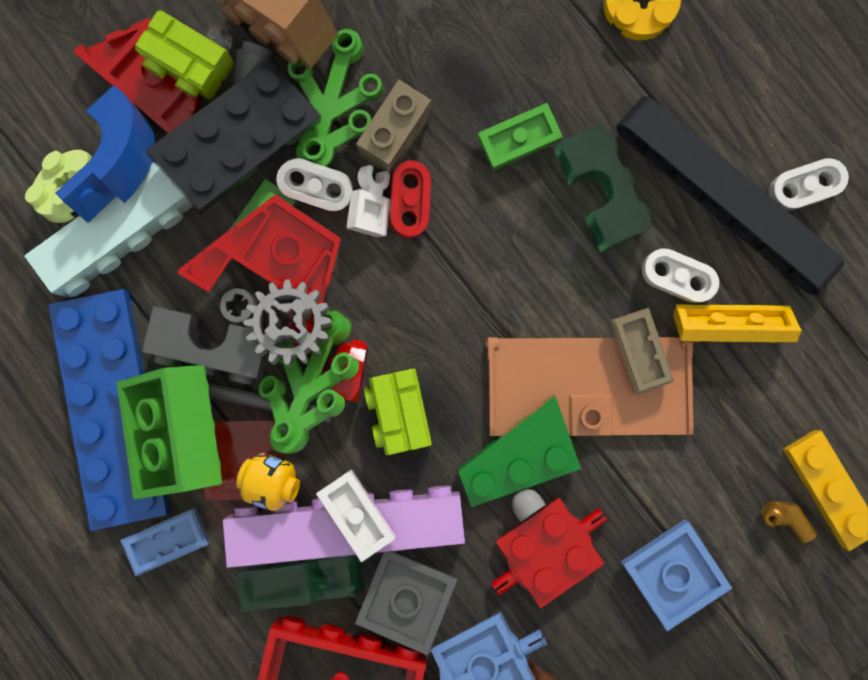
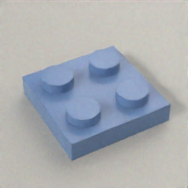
(676, 575)

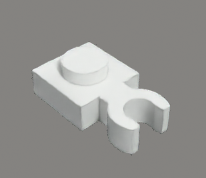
(367, 207)

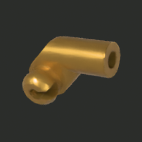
(788, 515)

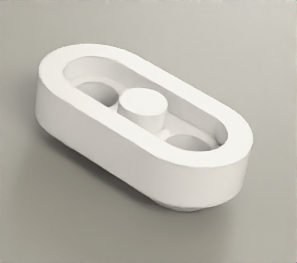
(315, 185)
(806, 186)
(678, 275)

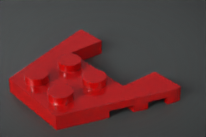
(276, 245)

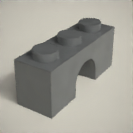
(176, 337)

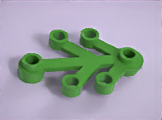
(330, 104)
(293, 424)

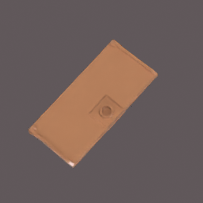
(588, 386)

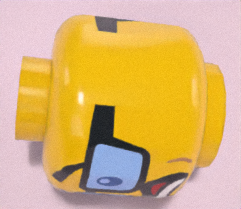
(268, 482)

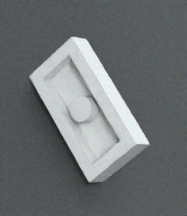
(356, 515)

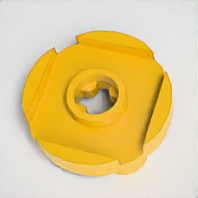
(639, 22)

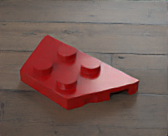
(122, 66)

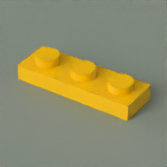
(736, 323)
(830, 488)

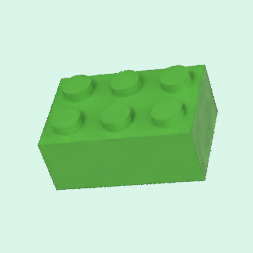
(169, 431)

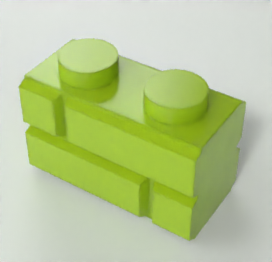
(183, 55)
(398, 411)

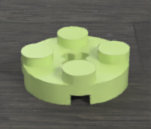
(56, 171)

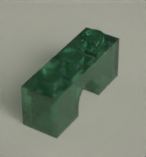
(594, 157)

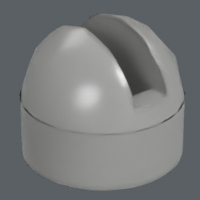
(526, 503)

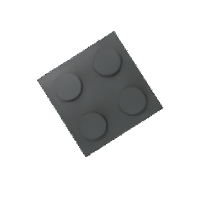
(406, 601)

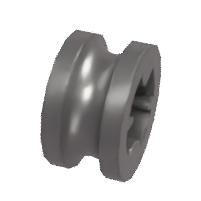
(232, 297)

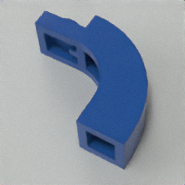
(119, 161)

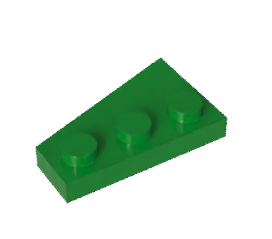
(523, 457)

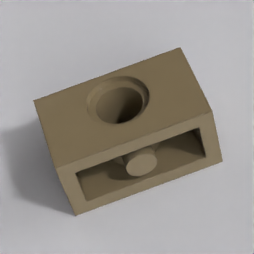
(394, 127)

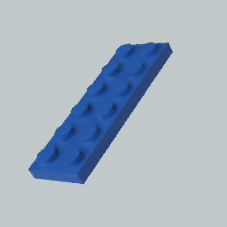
(94, 351)

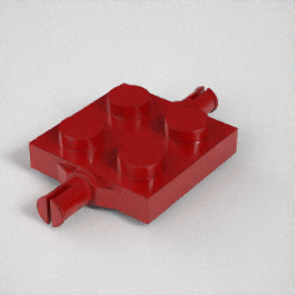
(549, 552)

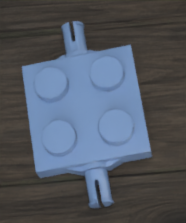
(487, 653)

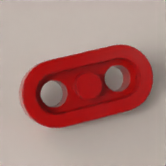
(410, 201)

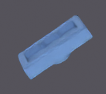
(165, 541)

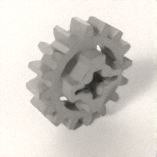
(276, 334)

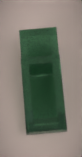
(299, 582)

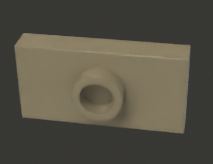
(641, 351)

